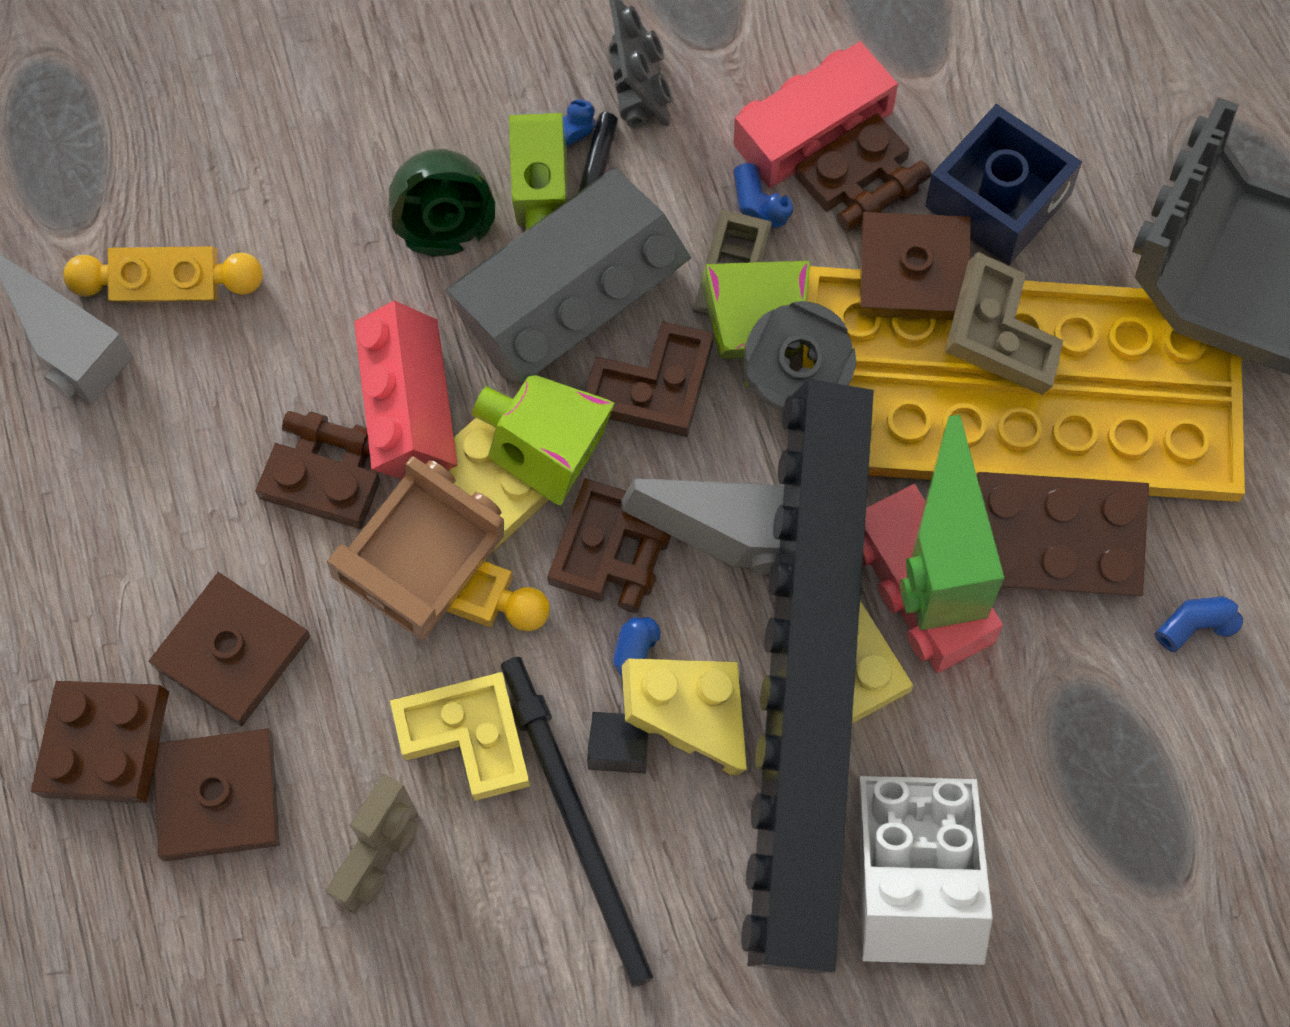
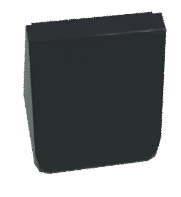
(616, 744)

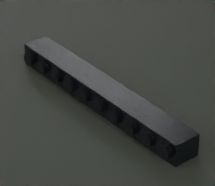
(810, 681)

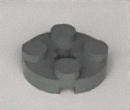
(788, 327)

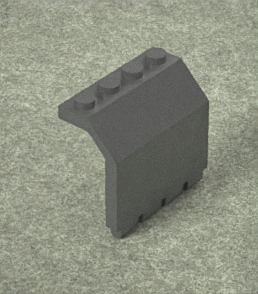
(1220, 249)

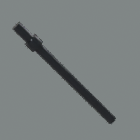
(533, 716)

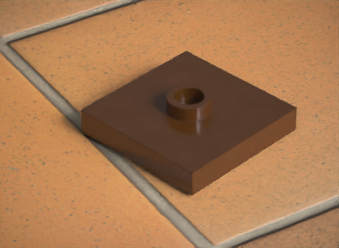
(912, 264)
(229, 648)
(216, 795)

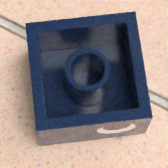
(1005, 181)

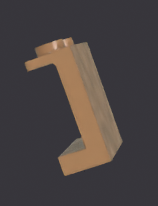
(419, 548)

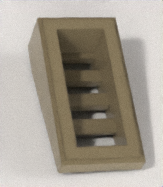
(740, 227)

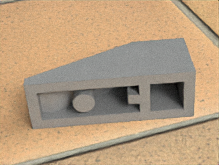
(70, 342)
(715, 517)

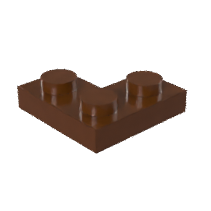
(667, 390)

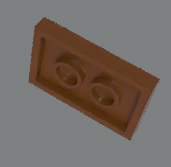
(1068, 532)

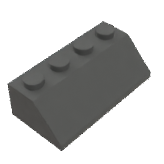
(567, 275)

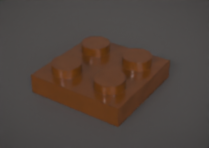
(100, 741)

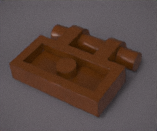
(854, 162)
(316, 483)
(592, 545)

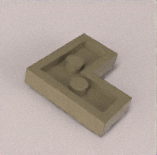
(989, 334)
(382, 827)

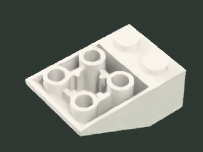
(922, 871)

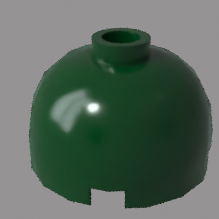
(440, 202)

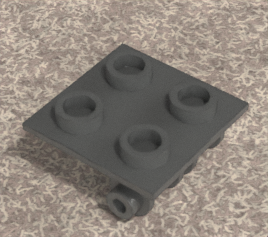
(637, 69)

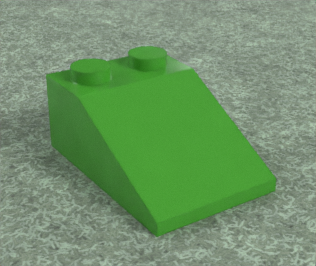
(954, 555)

